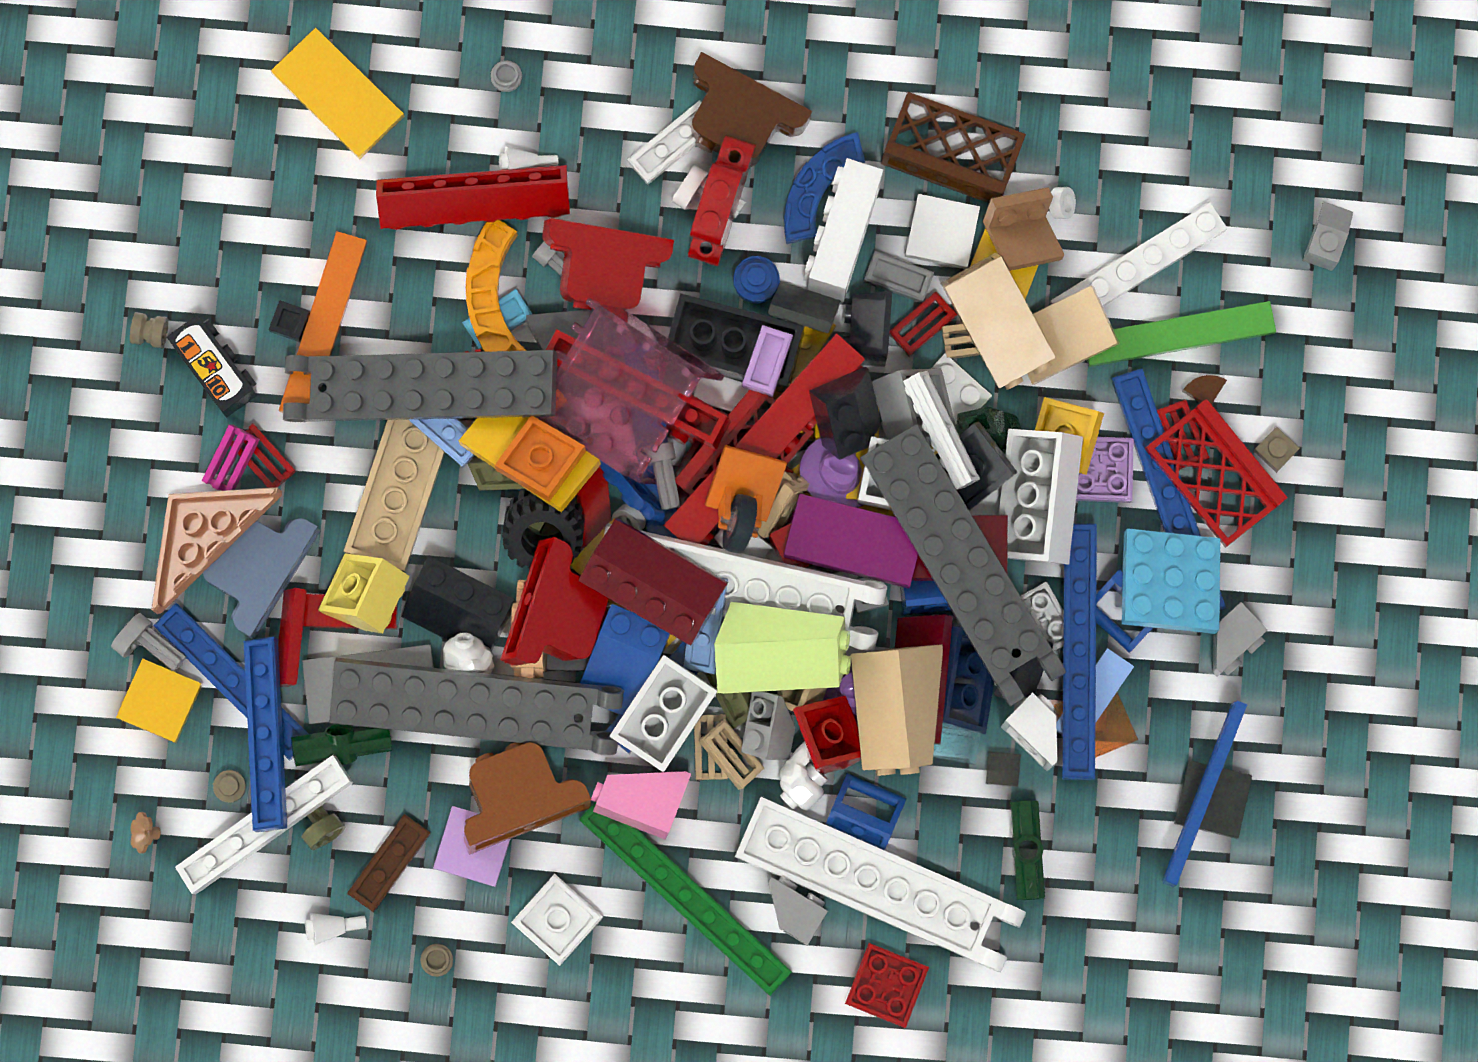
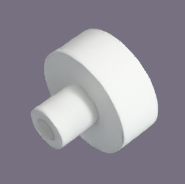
(1063, 203)
(630, 516)

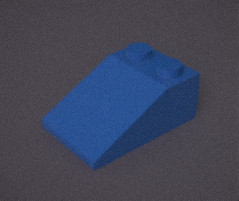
(625, 653)

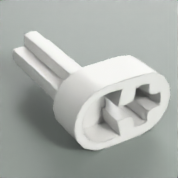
(694, 184)

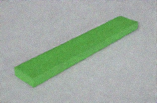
(1189, 333)

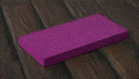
(851, 541)

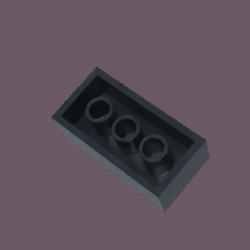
(728, 336)

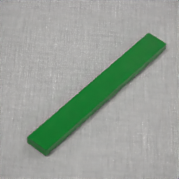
(689, 900)

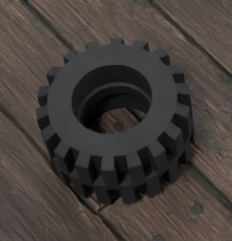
(531, 509)

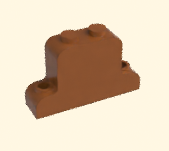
(517, 796)

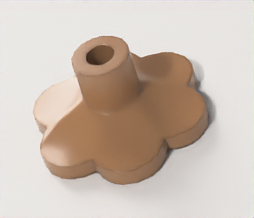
(143, 832)

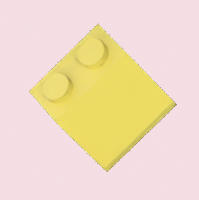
(364, 592)

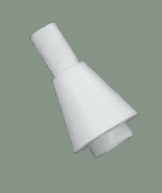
(521, 159)
(326, 927)

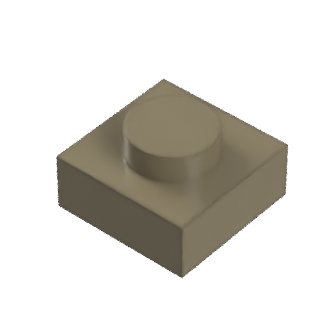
(1276, 449)

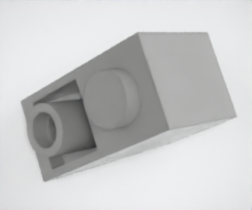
(1236, 634)
(768, 727)
(795, 913)

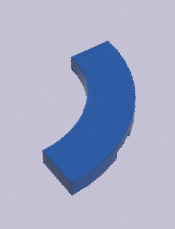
(813, 182)

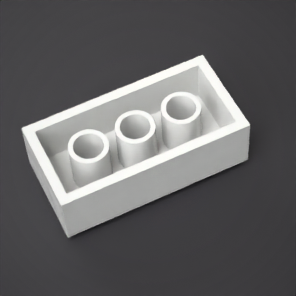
(845, 229)
(1041, 494)

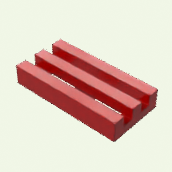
(902, 341)
(1171, 409)
(281, 478)

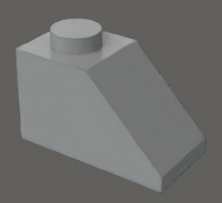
(1328, 236)

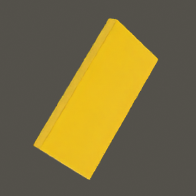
(337, 93)
(491, 437)

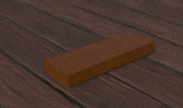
(389, 863)

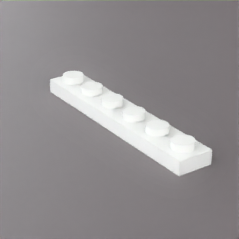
(1152, 256)
(240, 839)

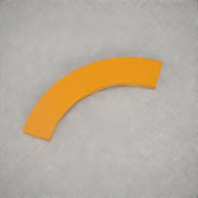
(483, 287)

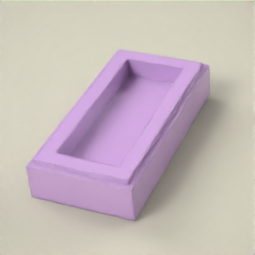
(767, 361)

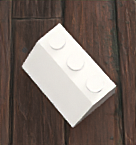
(663, 713)

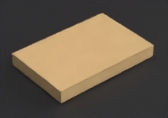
(1075, 331)

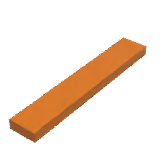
(327, 310)

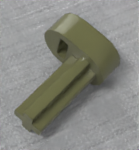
(323, 830)

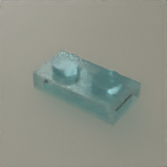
(958, 745)

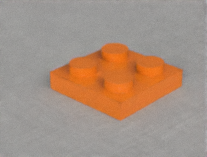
(540, 458)

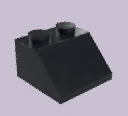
(870, 326)
(846, 413)

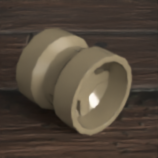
(152, 331)

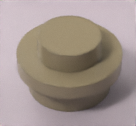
(229, 786)
(436, 960)

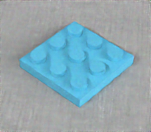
(1171, 581)

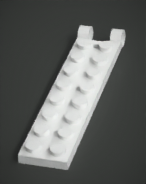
(783, 585)
(874, 882)

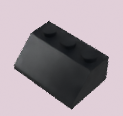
(456, 603)

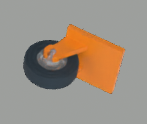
(743, 494)

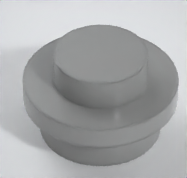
(506, 76)

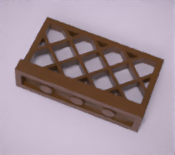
(946, 173)

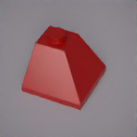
(830, 733)

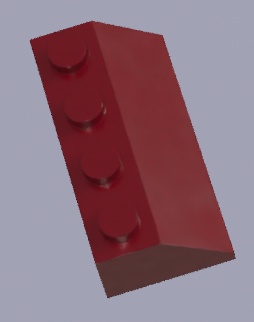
(653, 581)

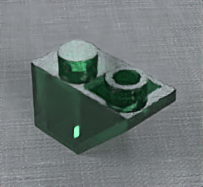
(993, 420)

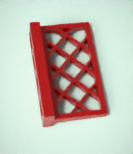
(739, 417)
(1238, 457)

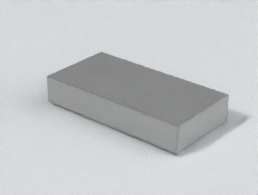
(898, 277)

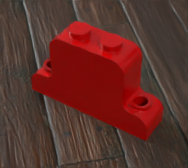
(720, 200)
(603, 262)
(554, 610)

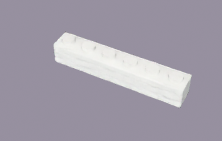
(941, 430)

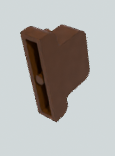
(741, 109)

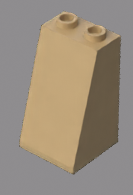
(998, 321)
(897, 707)

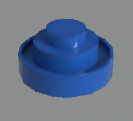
(756, 279)

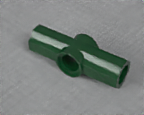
(341, 741)
(1028, 872)

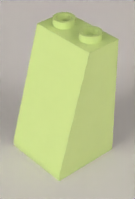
(779, 650)

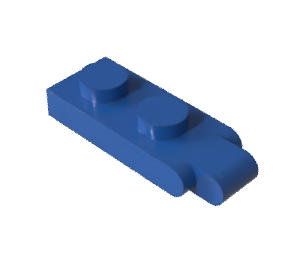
(634, 493)

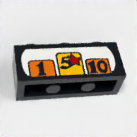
(213, 365)

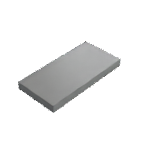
(320, 673)

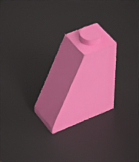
(642, 799)

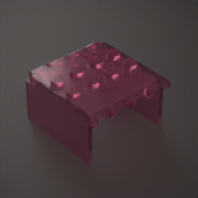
(621, 387)

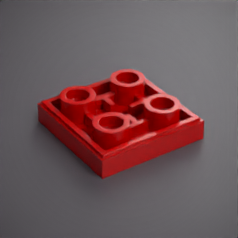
(887, 985)

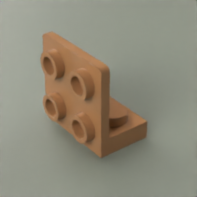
(1021, 229)

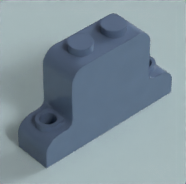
(259, 570)

